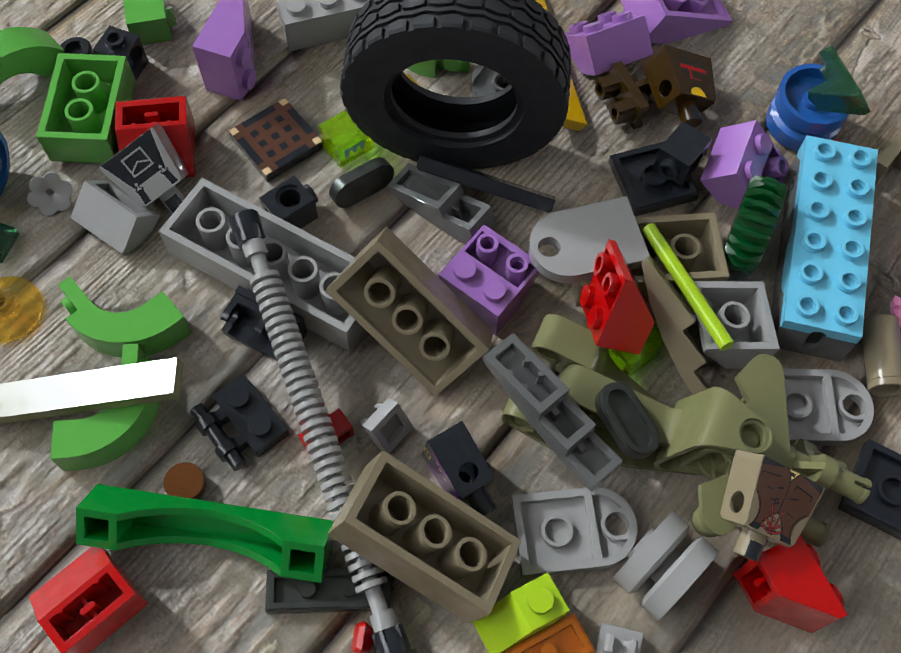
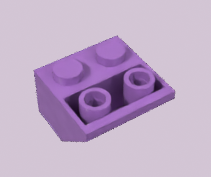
(608, 41)
(737, 157)
(490, 277)

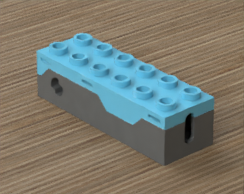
(824, 249)

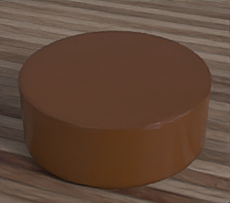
(185, 481)

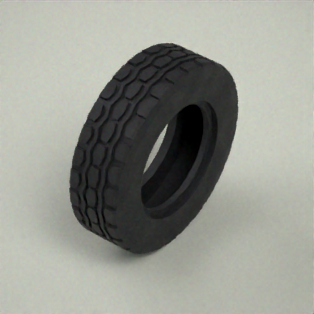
(475, 132)

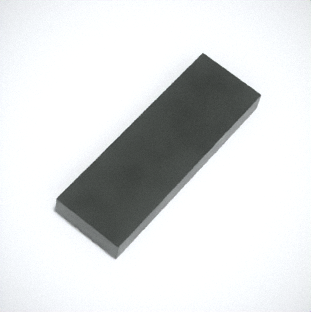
(332, 595)

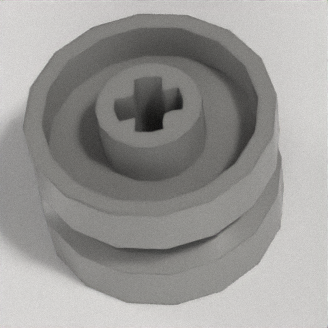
(663, 563)

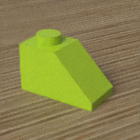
(522, 615)

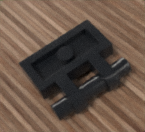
(251, 417)

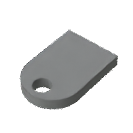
(581, 235)
(817, 407)
(568, 531)

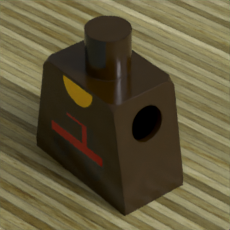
(681, 83)

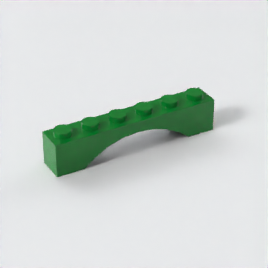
(131, 518)

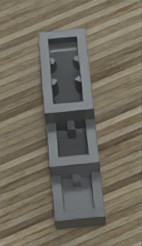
(551, 412)

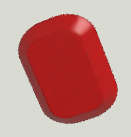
(362, 638)

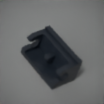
(246, 324)

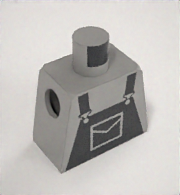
(148, 169)

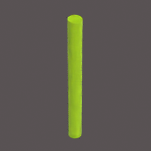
(688, 287)

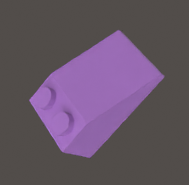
(679, 19)
(227, 50)

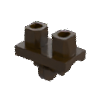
(629, 92)

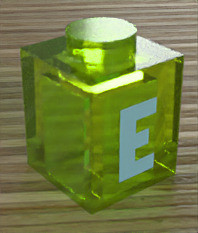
(344, 139)

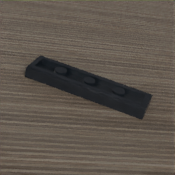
(486, 183)

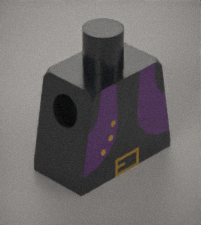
(457, 453)

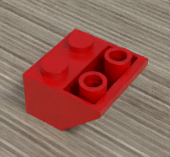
(172, 113)
(615, 304)
(791, 587)
(86, 602)

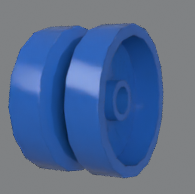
(793, 113)

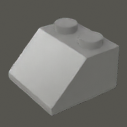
(746, 317)

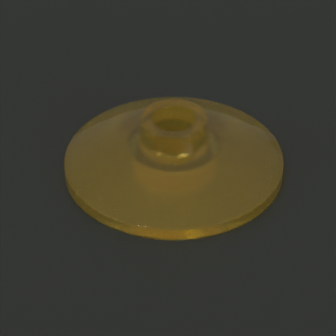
(21, 308)

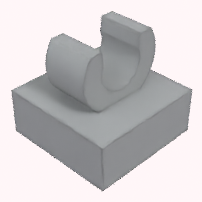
(387, 425)
(617, 640)

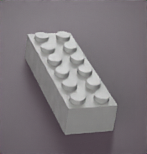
(307, 265)

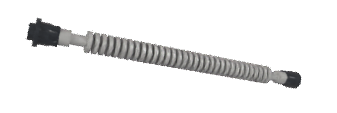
(313, 418)

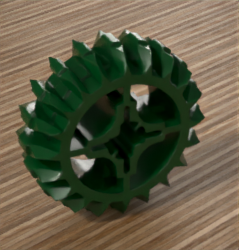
(754, 223)

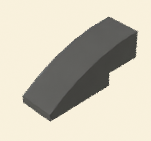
(441, 203)

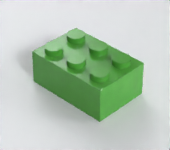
(82, 107)

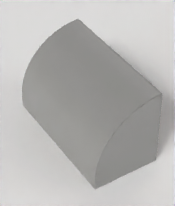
(113, 215)

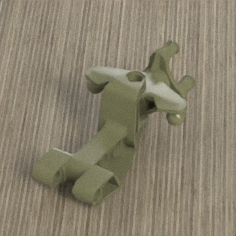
(700, 429)

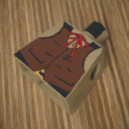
(767, 503)

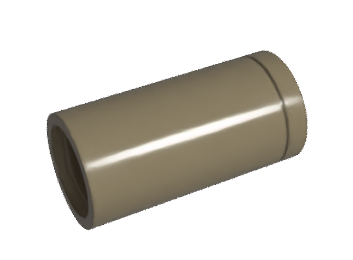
(882, 355)

